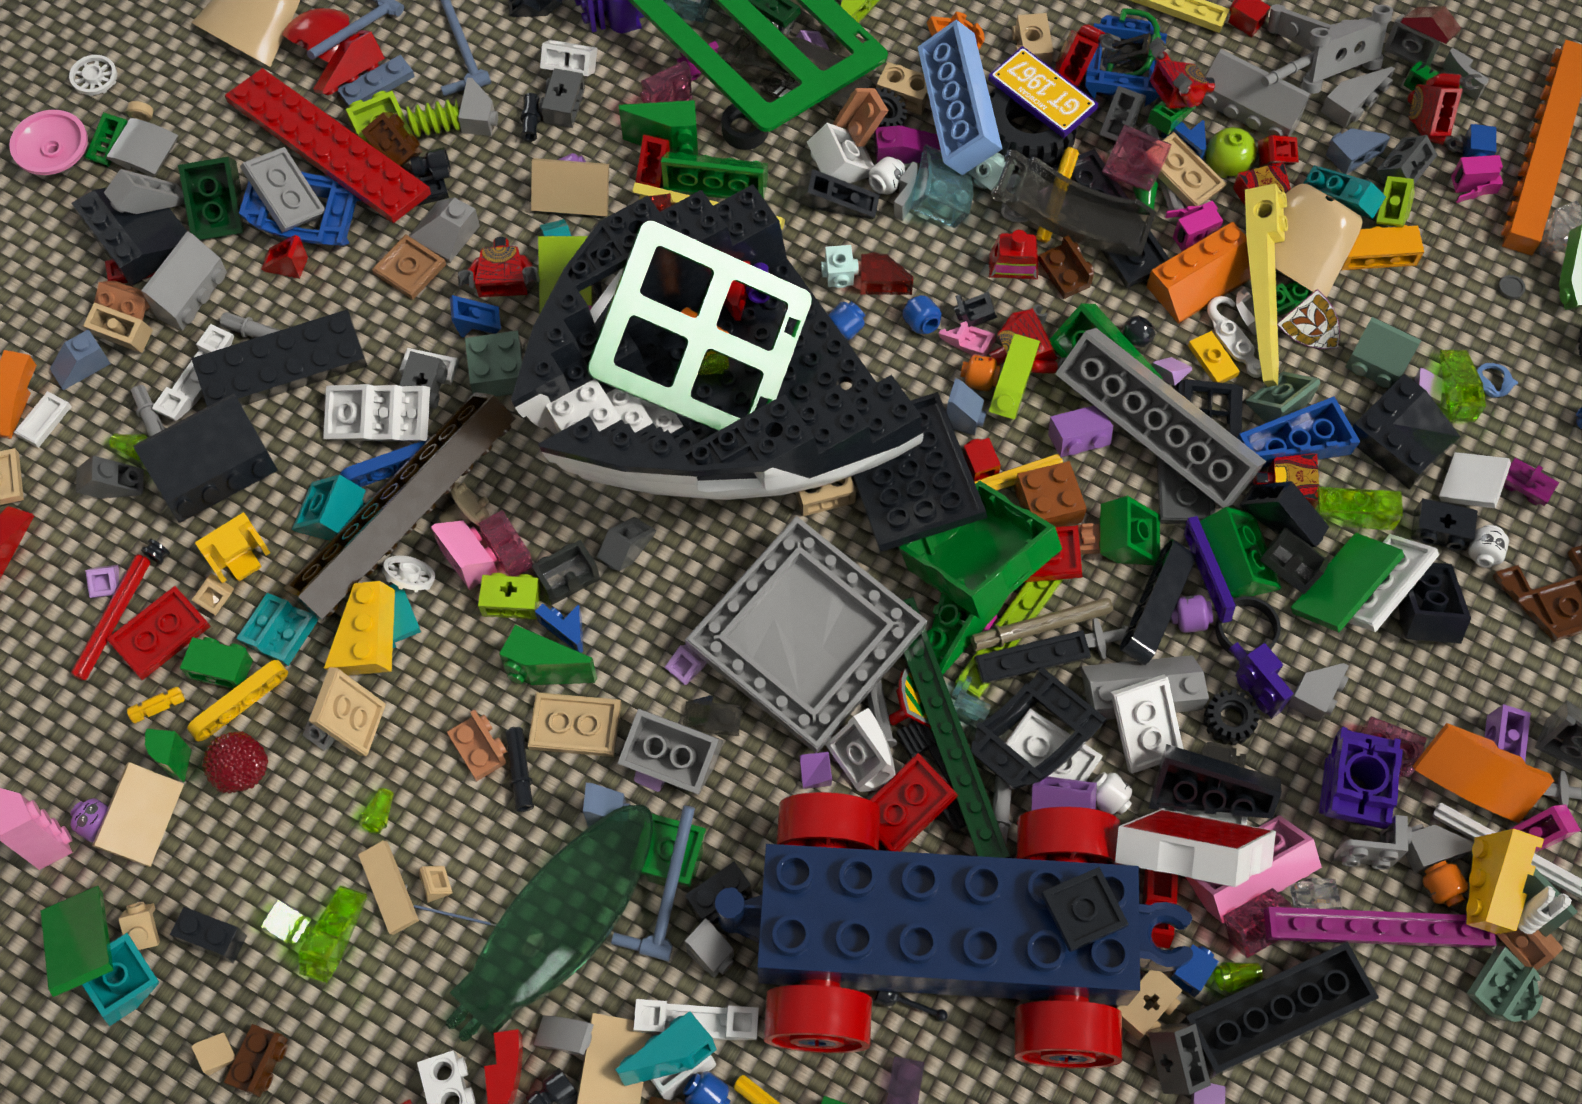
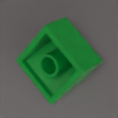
(1129, 532)

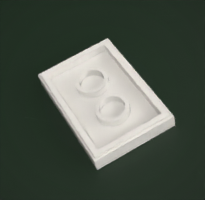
(1146, 722)
(1039, 738)

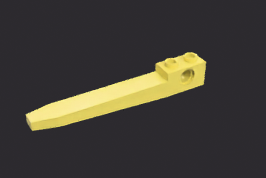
(1261, 240)

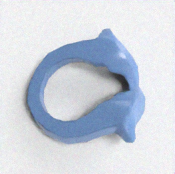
(1489, 389)

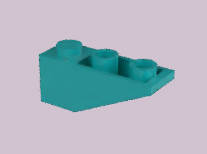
(1350, 191)
(671, 1052)

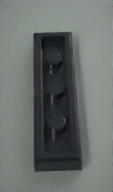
(1031, 656)

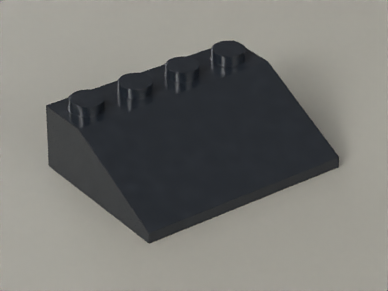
(131, 240)
(205, 458)

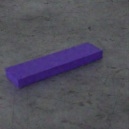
(1209, 570)

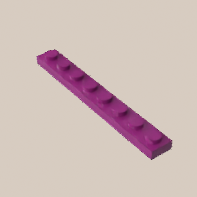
(1374, 927)

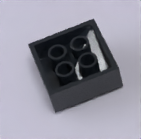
(1405, 432)

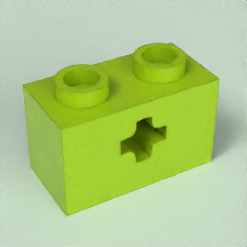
(495, 594)

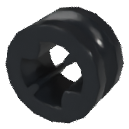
(155, 551)

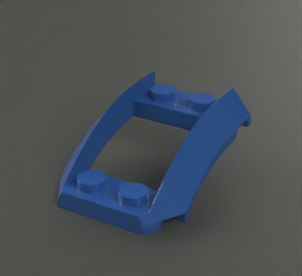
(1107, 81)
(335, 220)

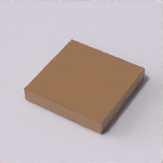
(409, 266)

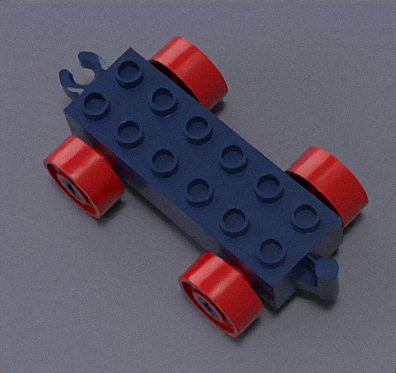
(943, 924)

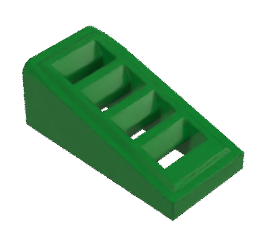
(1166, 118)
(103, 129)

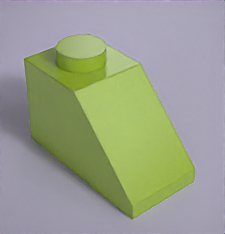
(1398, 201)

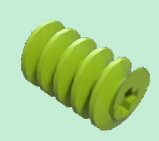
(434, 118)

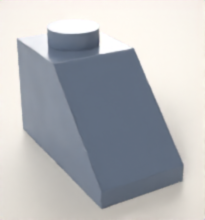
(1355, 148)
(78, 360)
(965, 408)
(600, 802)

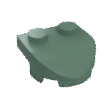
(1507, 988)

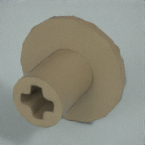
(466, 506)

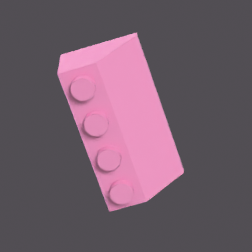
(31, 830)
(1293, 859)

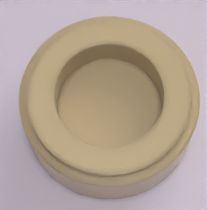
(139, 111)

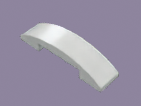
(187, 390)
(721, 1023)

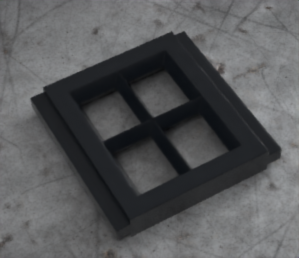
(1234, 400)

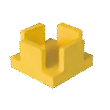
(232, 548)

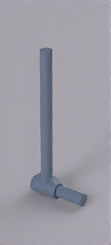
(384, 7)
(480, 76)
(657, 945)

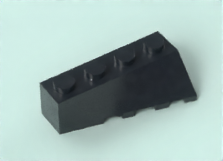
(1211, 785)

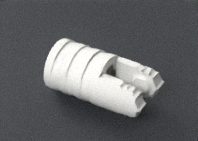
(1542, 909)

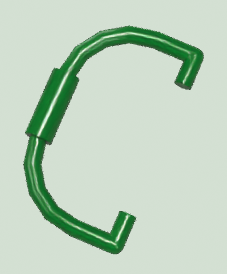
(1125, 11)

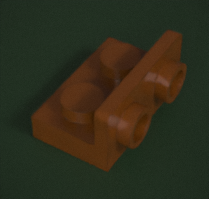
(391, 138)
(1067, 268)
(256, 1061)

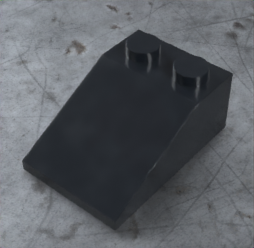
(1435, 607)

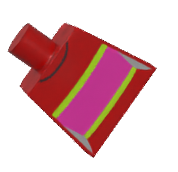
(1014, 256)

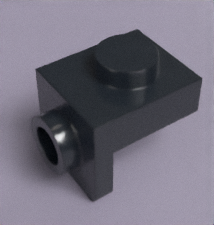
(975, 310)

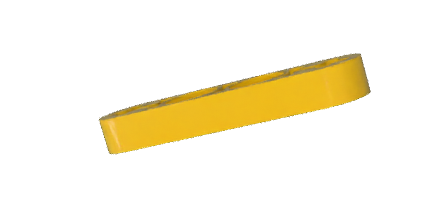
(237, 700)

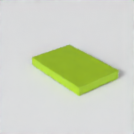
(553, 256)

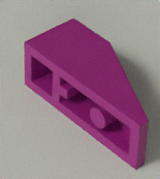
(902, 143)

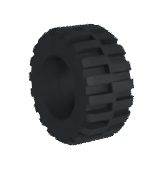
(1045, 146)

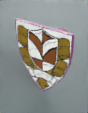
(1313, 323)

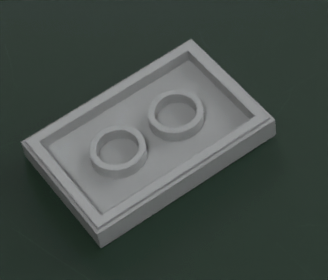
(283, 189)

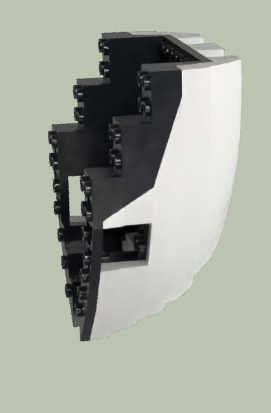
(783, 447)

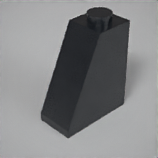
(1285, 506)

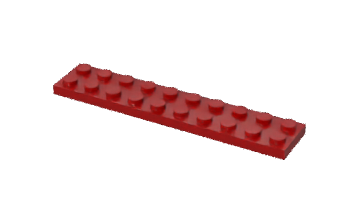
(328, 145)

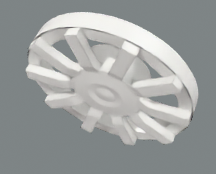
(93, 75)
(408, 573)

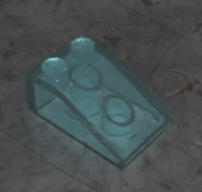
(941, 190)

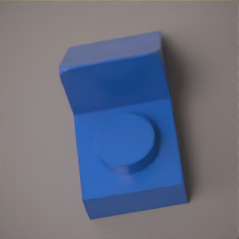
(1193, 138)
(471, 314)
(567, 630)

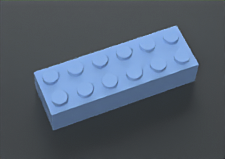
(959, 98)

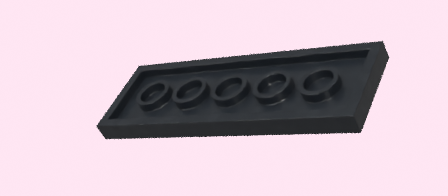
(1128, 268)

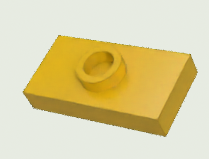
(1213, 358)

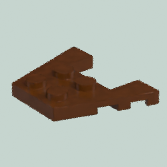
(1552, 607)

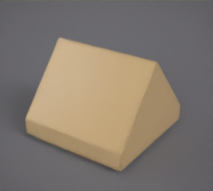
(434, 882)

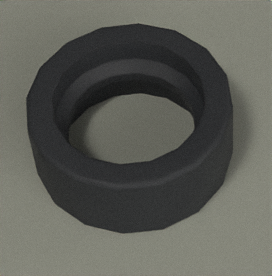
(739, 140)

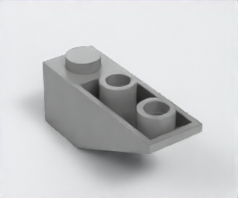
(1351, 96)

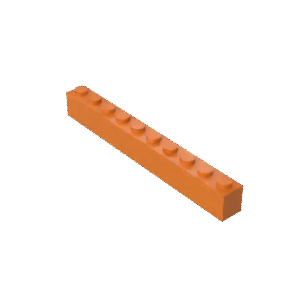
(1546, 151)

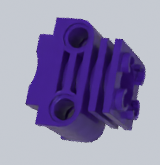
(620, 14)
(1372, 761)

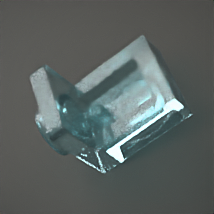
(972, 706)

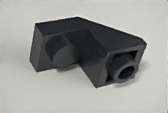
(532, 8)

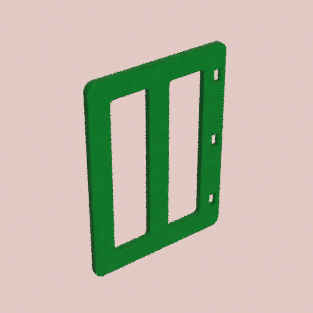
(814, 83)

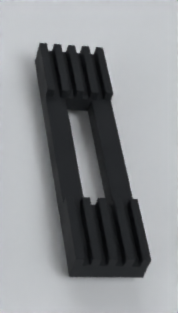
(917, 739)

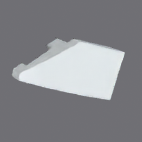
(1244, 303)

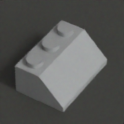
(184, 282)
(670, 751)

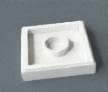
(1475, 480)

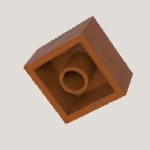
(1051, 494)

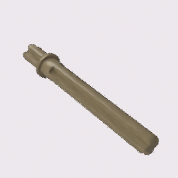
(1040, 624)

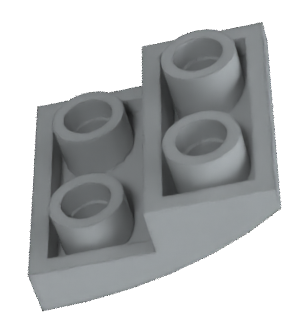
(142, 147)

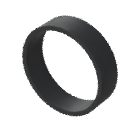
(1258, 604)

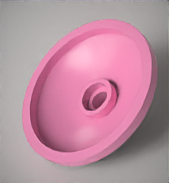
(48, 142)

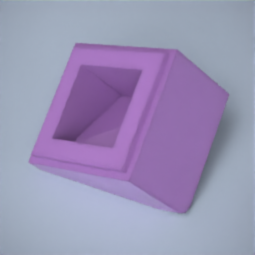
(815, 770)

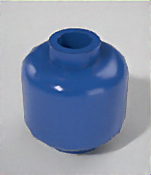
(922, 314)
(848, 319)
(706, 1089)

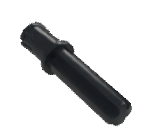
(519, 770)

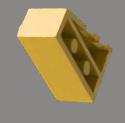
(365, 631)
(1498, 879)

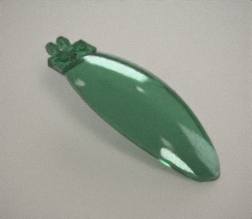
(556, 921)

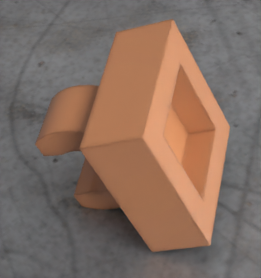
(1089, 538)

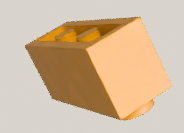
(1385, 248)

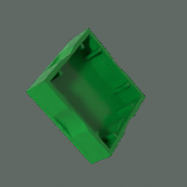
(986, 558)

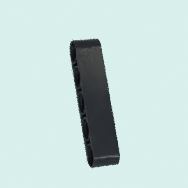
(1157, 602)

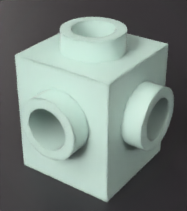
(989, 171)
(839, 266)

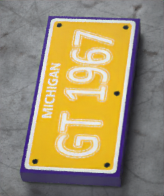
(1043, 92)

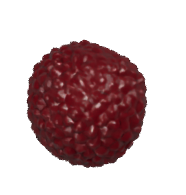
(234, 762)

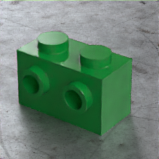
(216, 663)

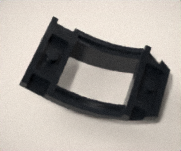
(1060, 702)

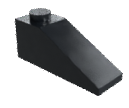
(835, 195)

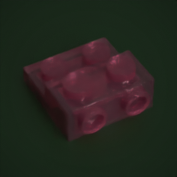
(668, 85)

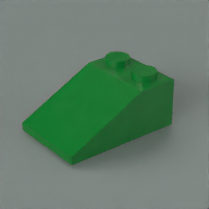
(664, 120)
(544, 662)

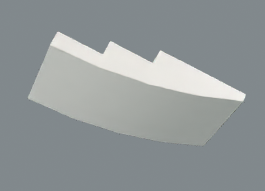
(376, 413)

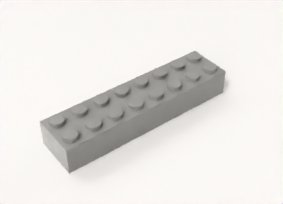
(1160, 417)

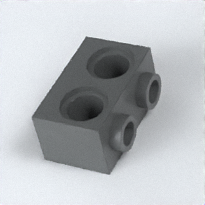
(1408, 159)

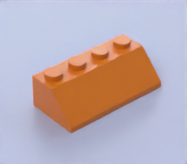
(1202, 273)

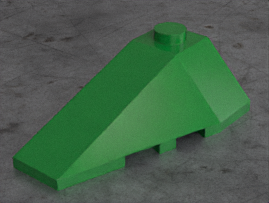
(953, 630)

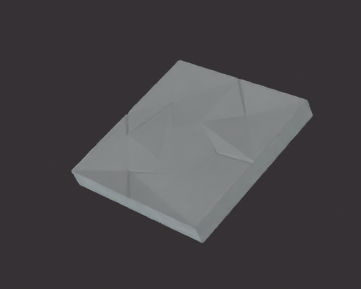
(806, 634)

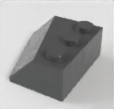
(1563, 735)

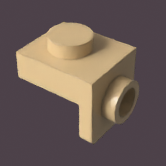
(140, 925)

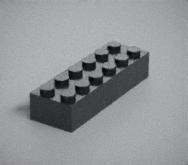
(281, 360)
(1281, 1009)

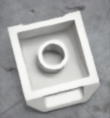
(863, 752)

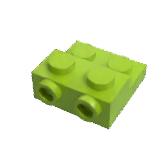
(363, 113)

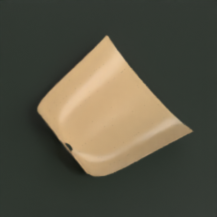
(249, 24)
(1316, 238)

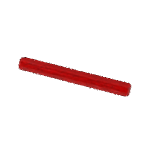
(110, 617)

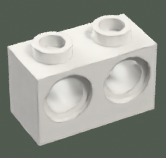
(568, 57)
(440, 1090)

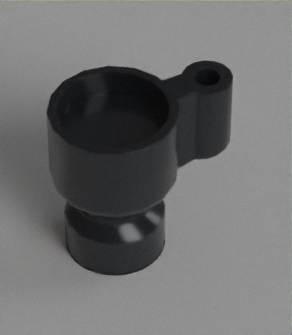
(435, 162)
(555, 1090)

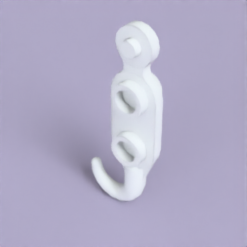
(1233, 337)

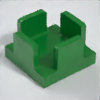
(661, 851)

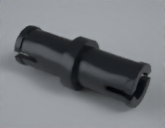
(530, 117)

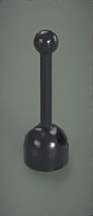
(889, 998)

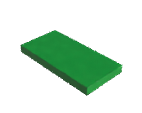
(1347, 582)
(76, 941)

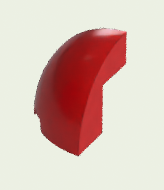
(316, 26)

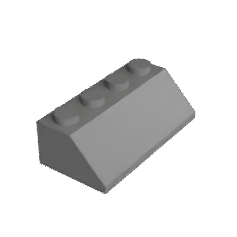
(1244, 98)
(1183, 672)

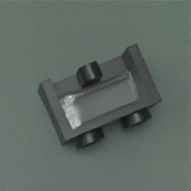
(1295, 560)
(566, 571)

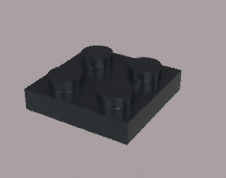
(1084, 909)

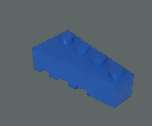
(1312, 430)

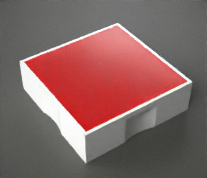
(1195, 847)

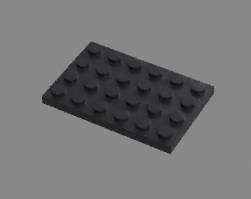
(922, 488)

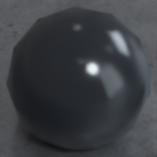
(1139, 331)

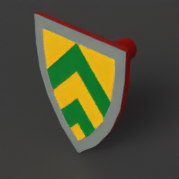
(909, 701)

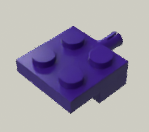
(1260, 678)

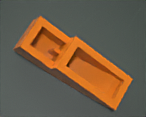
(15, 375)

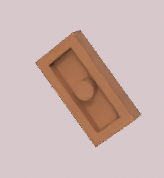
(1531, 949)

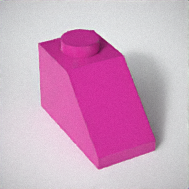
(1551, 825)

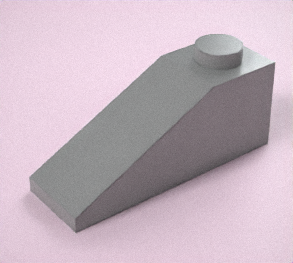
(142, 193)

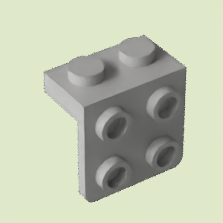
(1381, 854)

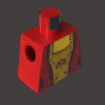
(1260, 177)
(1299, 469)

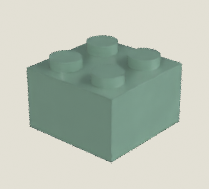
(494, 362)

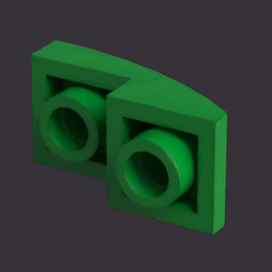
(1290, 296)

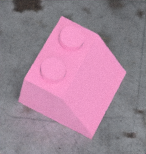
(464, 551)

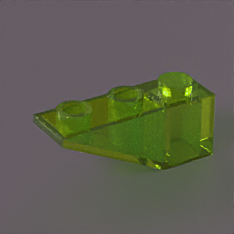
(1462, 386)
(1362, 507)
(331, 935)

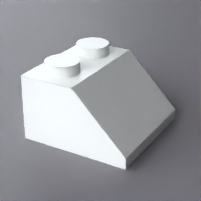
(838, 154)

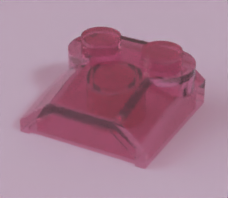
(1136, 158)

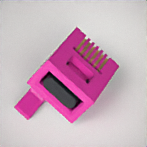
(1477, 176)
(1195, 223)

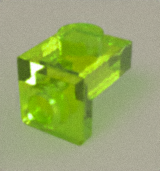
(286, 923)

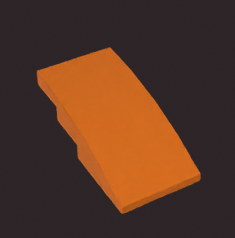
(1483, 773)

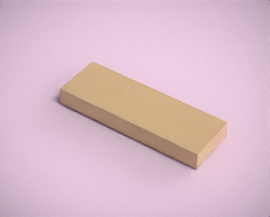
(388, 887)

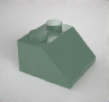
(1382, 353)

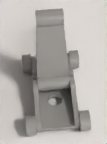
(1330, 44)

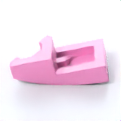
(969, 339)

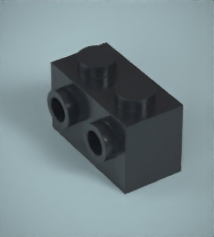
(702, 898)

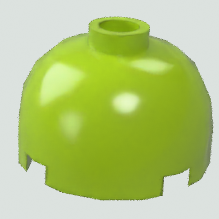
(1231, 152)

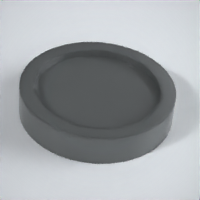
(1511, 287)

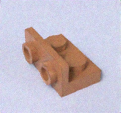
(862, 114)
(122, 298)
(477, 747)

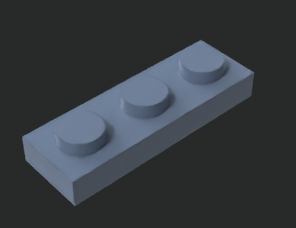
(379, 79)

